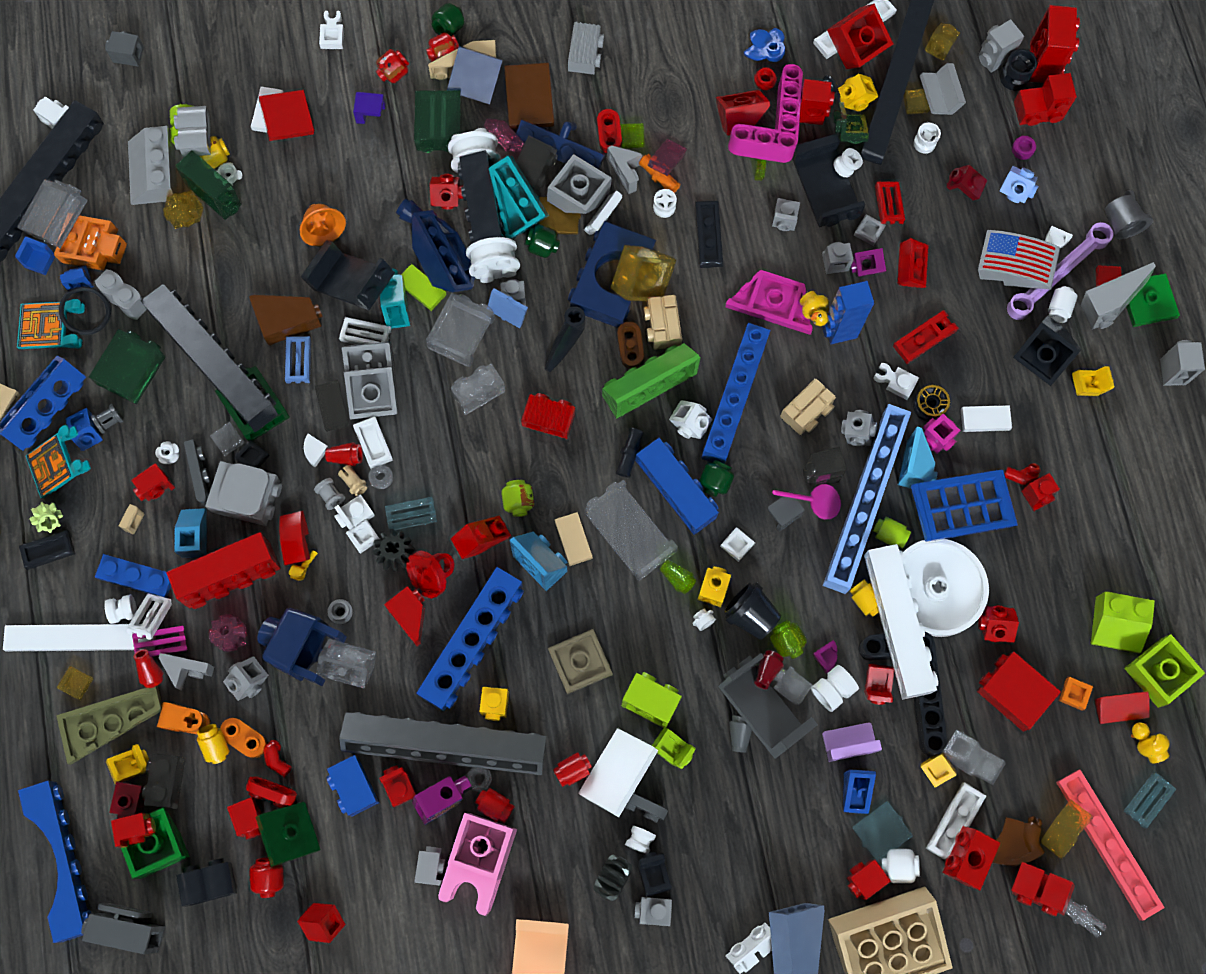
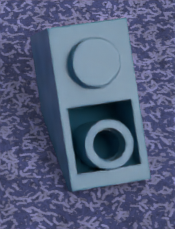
(191, 533)

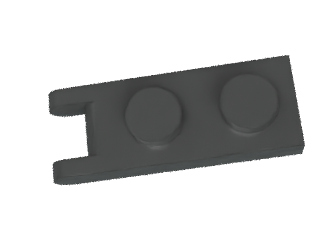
(199, 474)

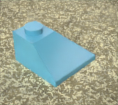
(917, 461)

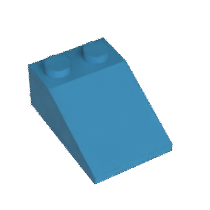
(538, 559)

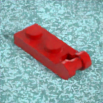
(925, 337)

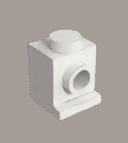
(50, 111)

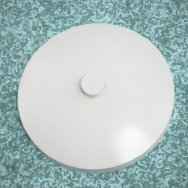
(946, 585)

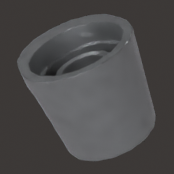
(1127, 216)

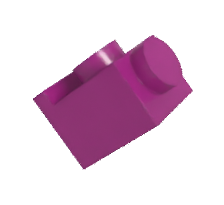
(877, 261)

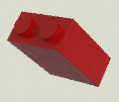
(1017, 690)

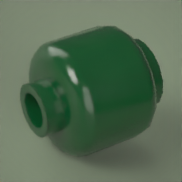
(447, 19)
(542, 241)
(716, 478)

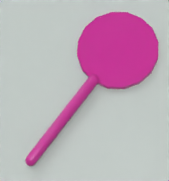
(823, 500)

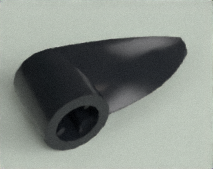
(566, 337)

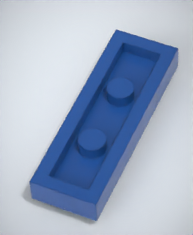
(133, 576)

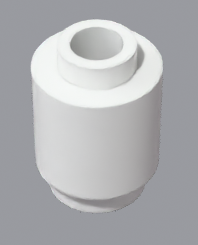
(1062, 304)

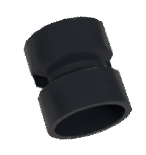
(1018, 69)

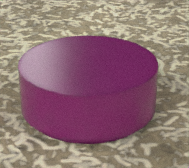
(1023, 147)

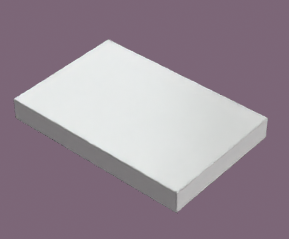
(618, 772)

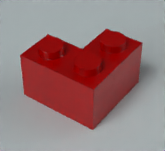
(1046, 103)

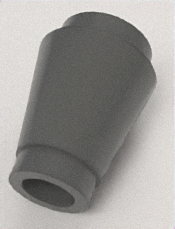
(740, 734)

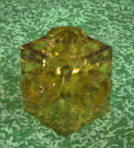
(183, 209)

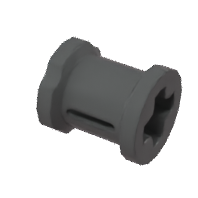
(107, 418)

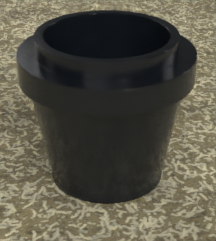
(752, 611)

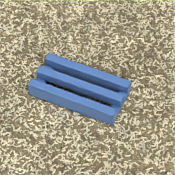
(307, 359)

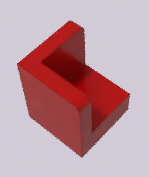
(321, 922)

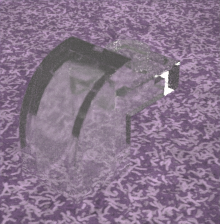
(972, 759)

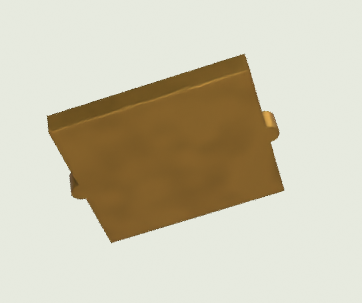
(559, 220)

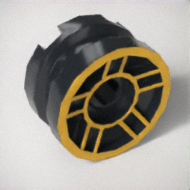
(929, 394)

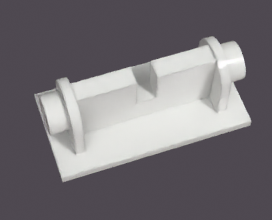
(743, 953)

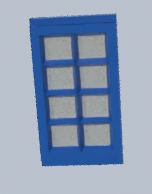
(963, 505)

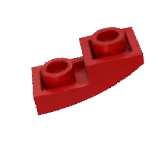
(292, 538)

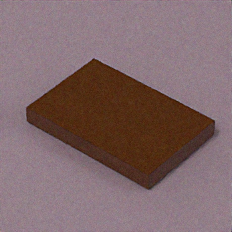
(529, 94)

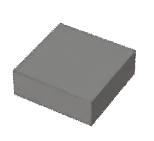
(869, 230)

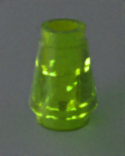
(679, 578)

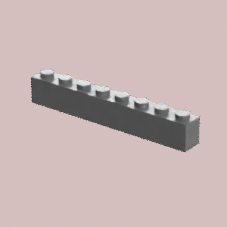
(443, 743)

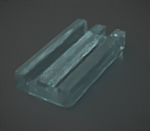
(413, 522)
(1136, 816)

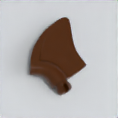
(1019, 842)

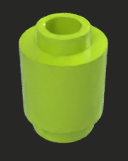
(891, 532)

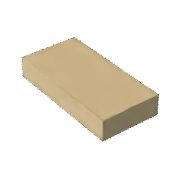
(573, 539)

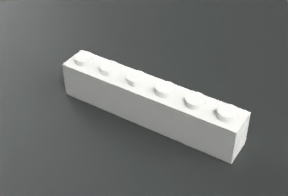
(900, 622)

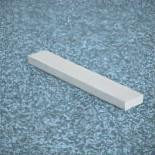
(69, 638)

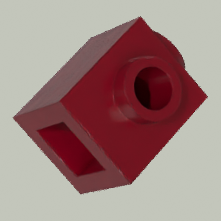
(127, 800)

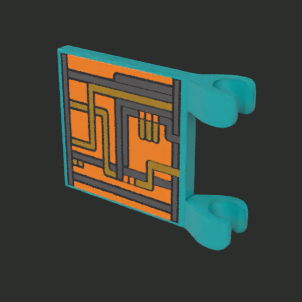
(43, 328)
(52, 464)

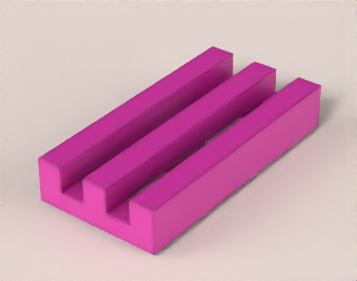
(181, 638)

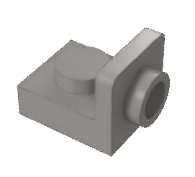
(786, 214)
(653, 911)

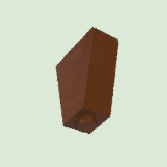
(285, 316)

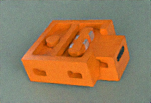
(92, 244)

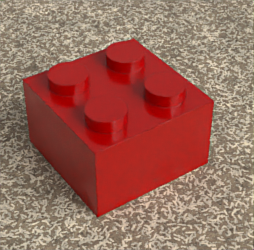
(860, 36)

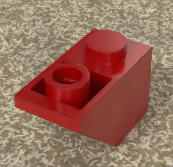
(480, 536)

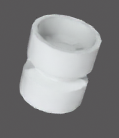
(834, 688)

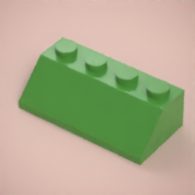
(651, 379)

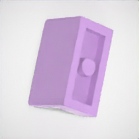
(850, 742)

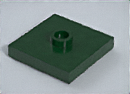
(287, 833)

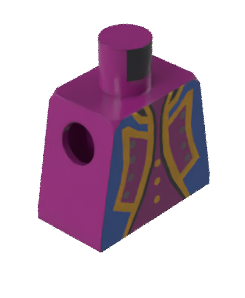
(431, 804)

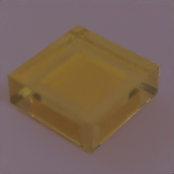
(916, 101)
(75, 683)

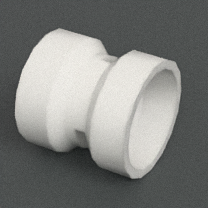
(927, 138)
(120, 609)

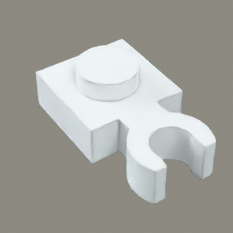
(332, 32)
(899, 382)

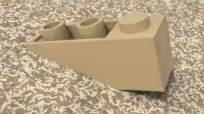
(443, 66)

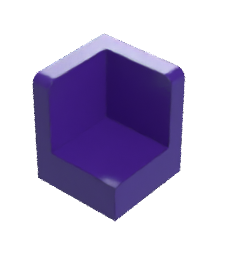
(368, 105)

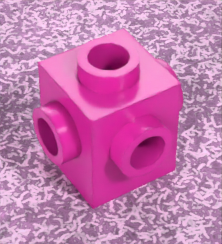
(940, 433)

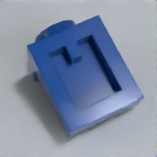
(76, 278)
(87, 434)

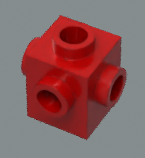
(445, 191)
(998, 624)

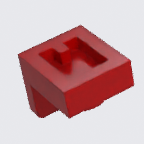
(397, 785)

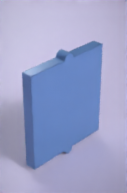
(507, 308)

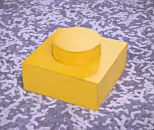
(938, 769)

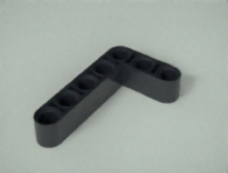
(922, 705)

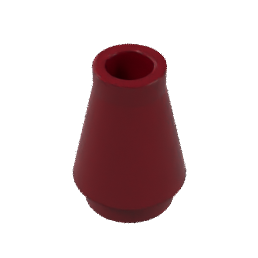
(768, 669)

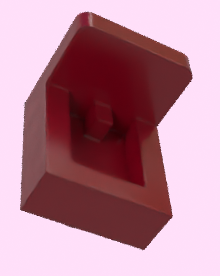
(968, 181)

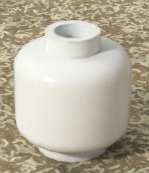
(901, 865)

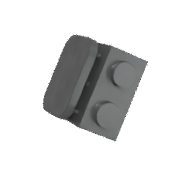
(123, 929)

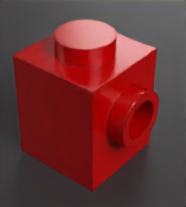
(866, 879)

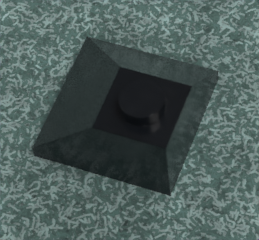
(1048, 351)

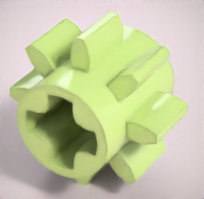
(48, 511)

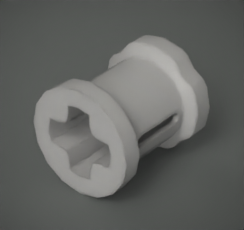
(329, 493)

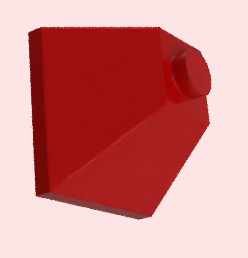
(741, 109)

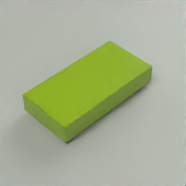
(420, 288)

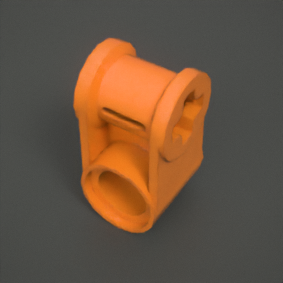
(179, 718)

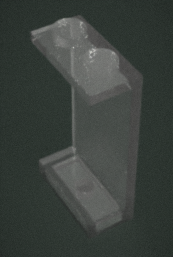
(629, 530)

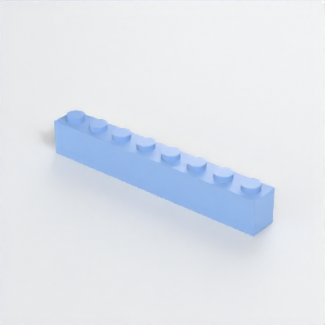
(867, 499)

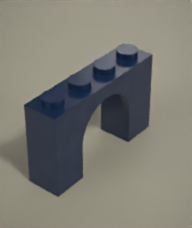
(588, 294)

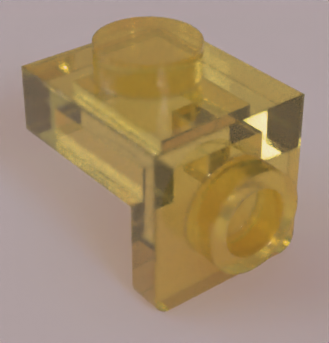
(942, 40)

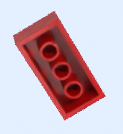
(223, 571)

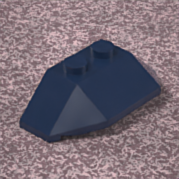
(441, 252)

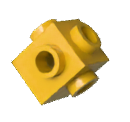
(857, 92)

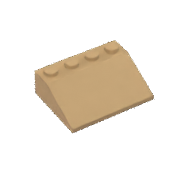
(893, 936)

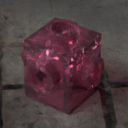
(235, 636)

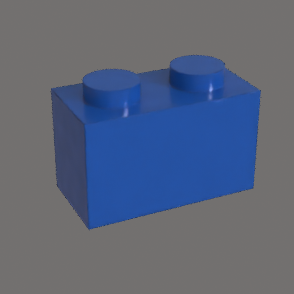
(352, 786)

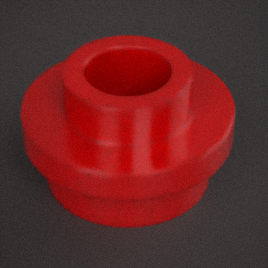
(765, 73)

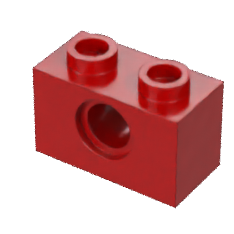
(815, 101)
(982, 850)

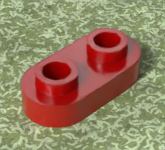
(611, 132)
(262, 788)

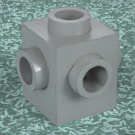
(864, 429)
(245, 678)

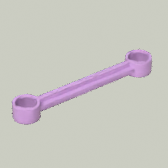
(1062, 269)

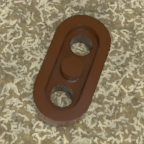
(630, 346)

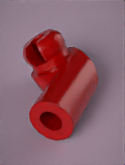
(1024, 476)
(272, 758)

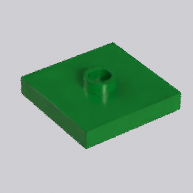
(1153, 302)

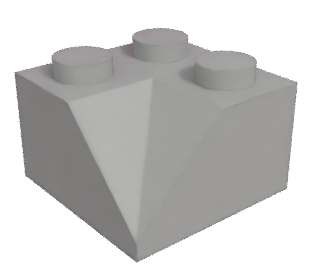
(578, 187)

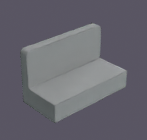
(943, 90)

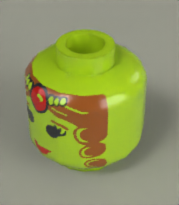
(517, 498)

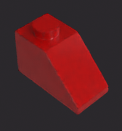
(408, 612)

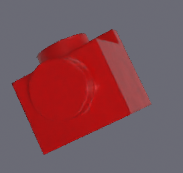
(151, 483)
(1040, 492)
(132, 829)

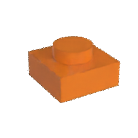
(1075, 693)

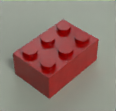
(1054, 41)

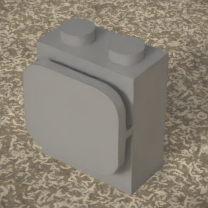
(244, 493)

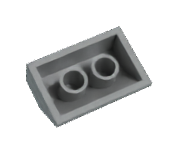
(152, 166)

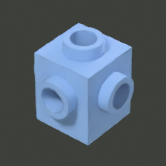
(1012, 183)

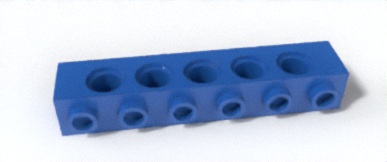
(735, 394)
(498, 583)

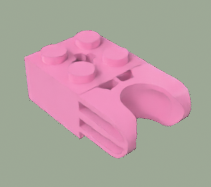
(473, 866)

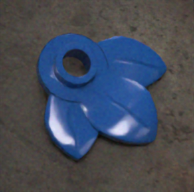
(766, 45)

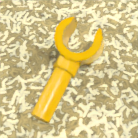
(297, 572)

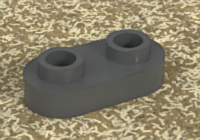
(652, 811)

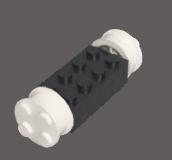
(491, 252)

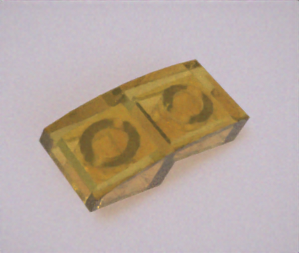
(1066, 829)

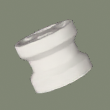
(848, 162)
(666, 198)
(640, 840)

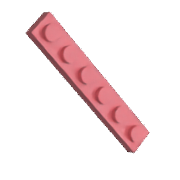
(1112, 847)

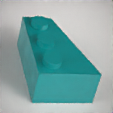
(516, 198)

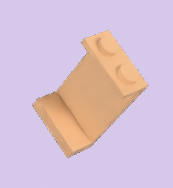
(540, 947)

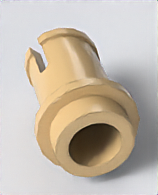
(353, 481)

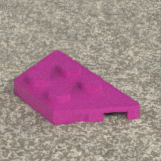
(772, 300)

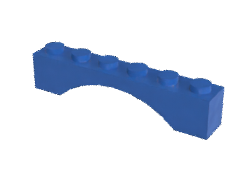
(44, 807)

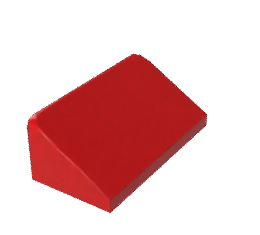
(912, 263)
(1122, 707)

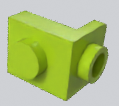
(673, 748)

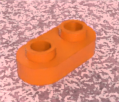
(242, 737)

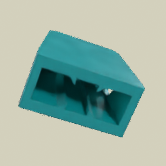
(395, 295)

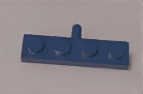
(564, 146)

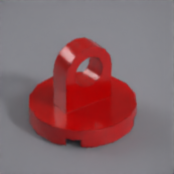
(428, 574)

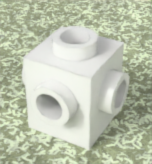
(690, 419)

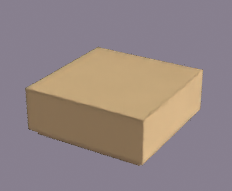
(131, 519)

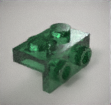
(850, 126)

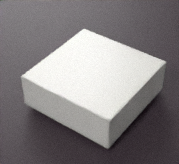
(362, 536)
(737, 544)

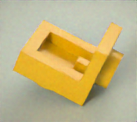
(1093, 382)
(128, 764)

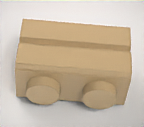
(664, 322)
(808, 407)

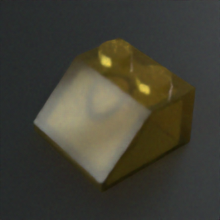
(642, 273)

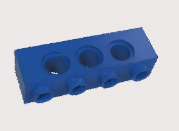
(41, 389)

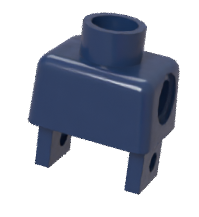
(296, 642)

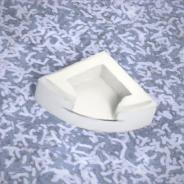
(1058, 237)
(314, 450)

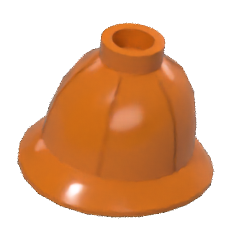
(321, 224)

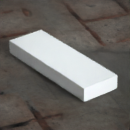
(959, 814)

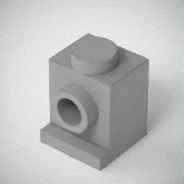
(836, 254)
(514, 289)
(430, 866)

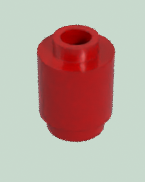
(572, 769)
(494, 805)

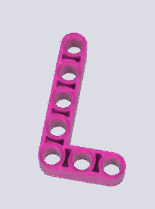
(775, 143)

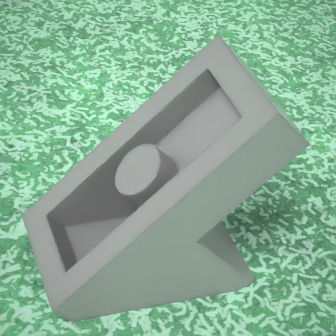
(623, 163)
(178, 667)

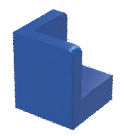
(35, 255)

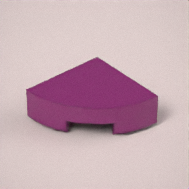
(827, 656)

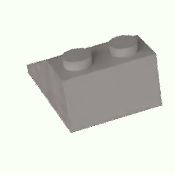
(1108, 300)

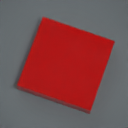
(286, 115)

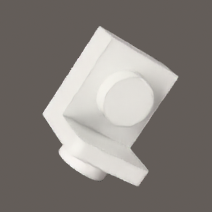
(353, 512)

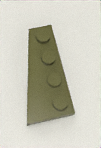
(99, 723)

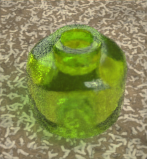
(788, 639)

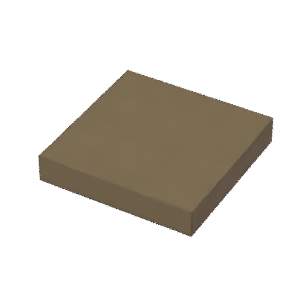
(580, 661)

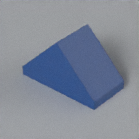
(858, 791)

